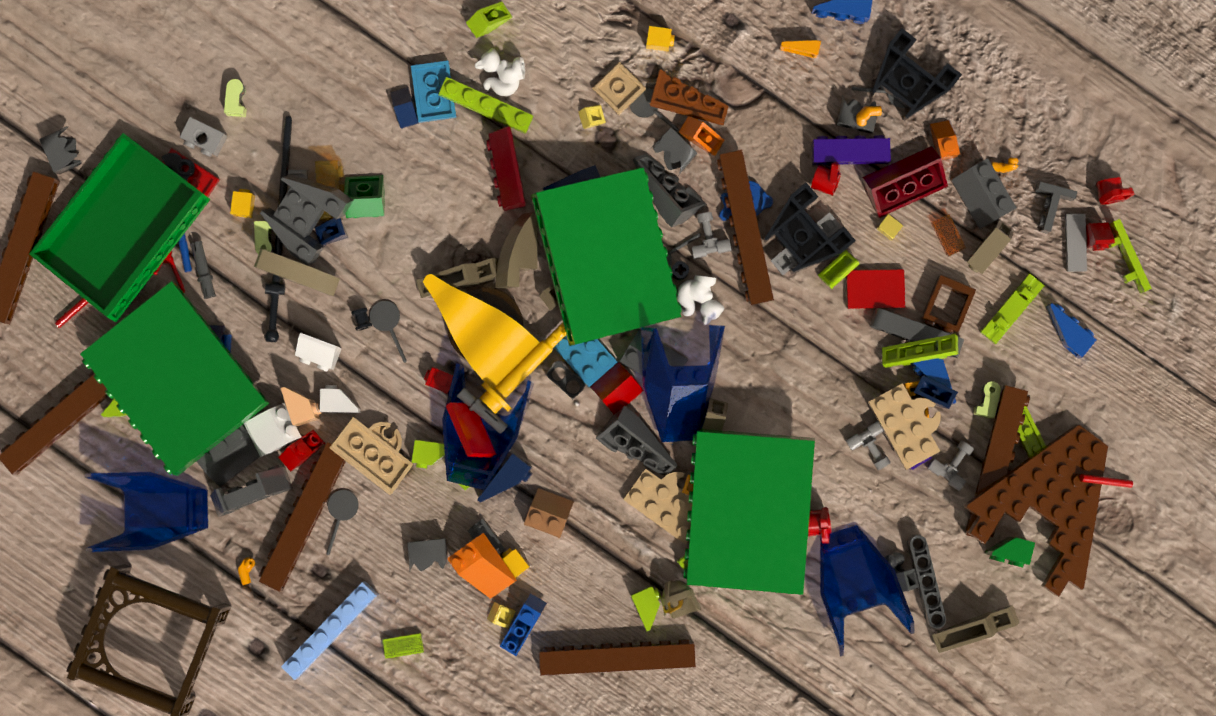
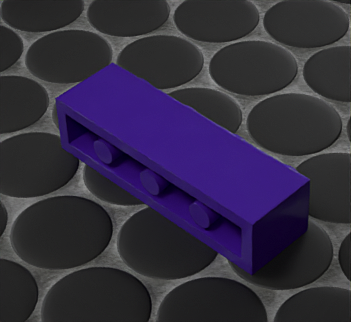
(851, 151)

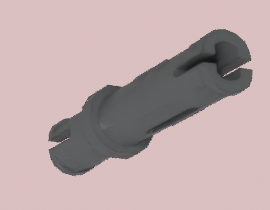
(205, 278)
(485, 413)

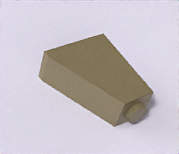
(990, 247)
(715, 415)

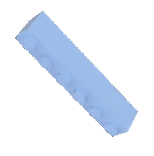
(329, 630)

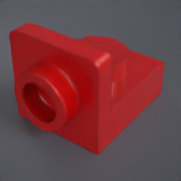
(438, 380)

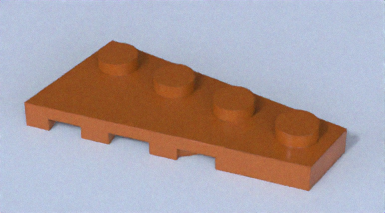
(679, 98)

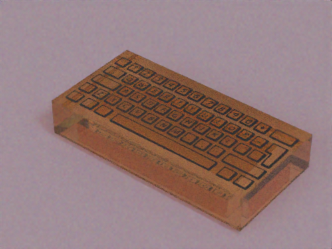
(948, 235)

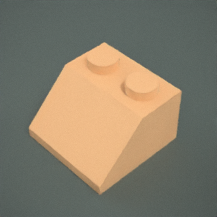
(300, 408)

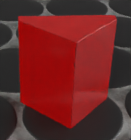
(616, 388)

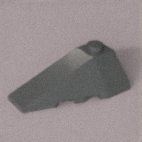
(670, 197)
(632, 437)

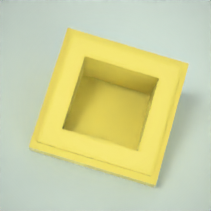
(591, 116)
(889, 227)
(501, 615)

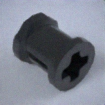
(684, 266)
(361, 319)

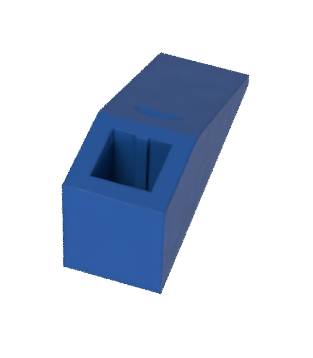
(854, 10)
(1071, 334)
(934, 370)
(523, 624)

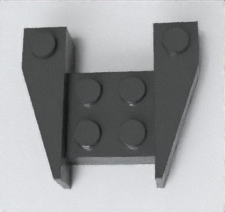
(301, 212)
(267, 484)

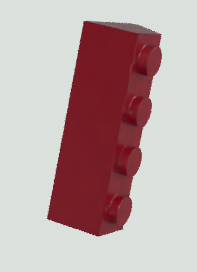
(507, 169)
(905, 181)

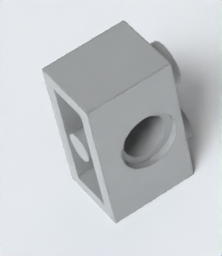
(192, 132)

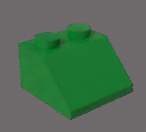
(367, 195)

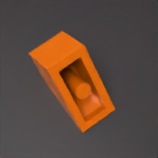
(701, 135)
(945, 140)

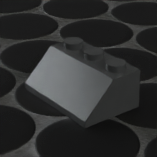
(983, 193)
(633, 355)
(229, 457)

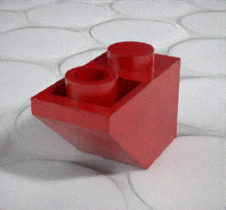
(1099, 236)
(301, 450)

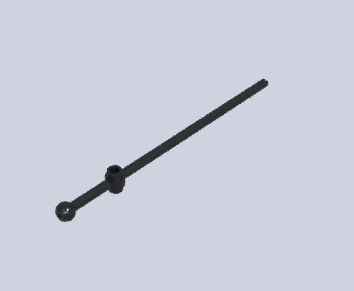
(275, 287)

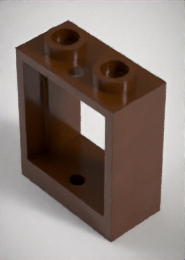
(956, 287)

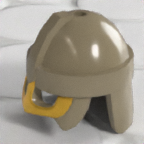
(679, 599)

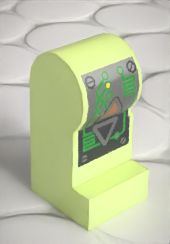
(233, 100)
(262, 235)
(989, 402)

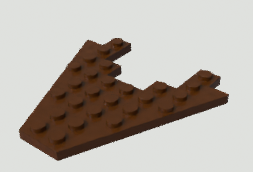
(1053, 489)

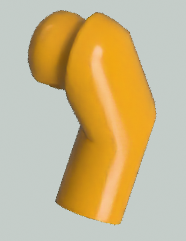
(865, 113)
(1004, 167)
(244, 570)

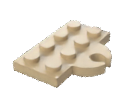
(907, 425)
(373, 453)
(662, 502)

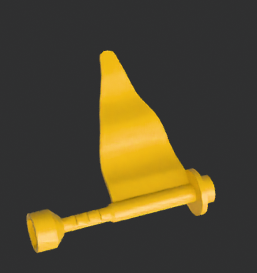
(491, 341)

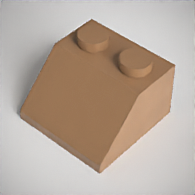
(548, 513)

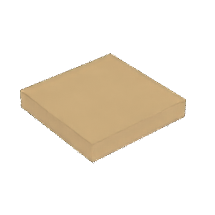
(619, 88)

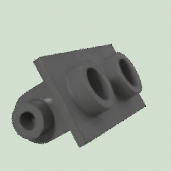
(481, 527)

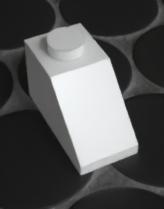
(336, 401)

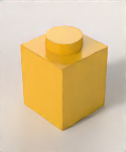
(659, 38)
(242, 203)
(515, 562)

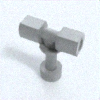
(711, 244)
(867, 439)
(949, 471)

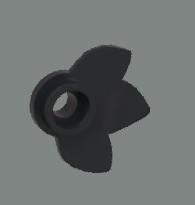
(176, 163)

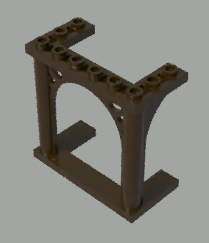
(83, 666)

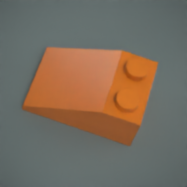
(482, 566)

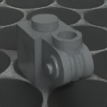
(907, 578)

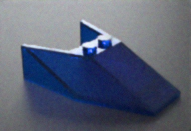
(678, 393)
(479, 471)
(154, 510)
(857, 579)

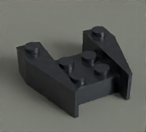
(909, 81)
(802, 236)

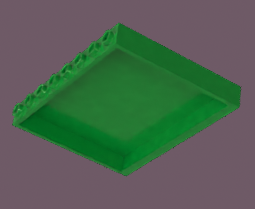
(119, 227)
(606, 256)
(173, 379)
(749, 511)

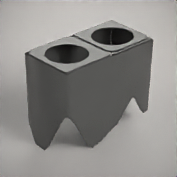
(848, 113)
(676, 150)
(60, 151)
(568, 377)
(426, 552)

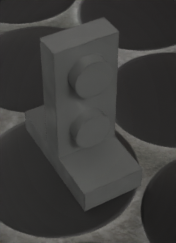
(1051, 203)

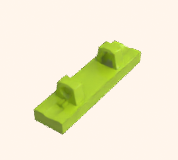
(1130, 257)
(1012, 309)
(920, 350)

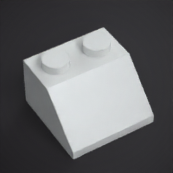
(317, 351)
(272, 430)

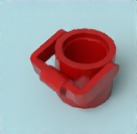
(827, 179)
(1112, 191)
(820, 524)

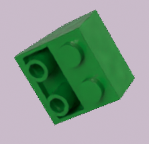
(1013, 549)

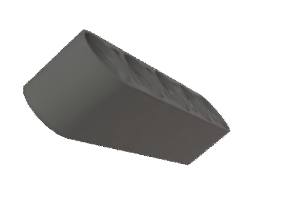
(907, 328)
(932, 589)

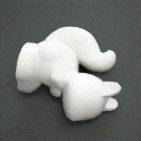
(509, 72)
(699, 291)

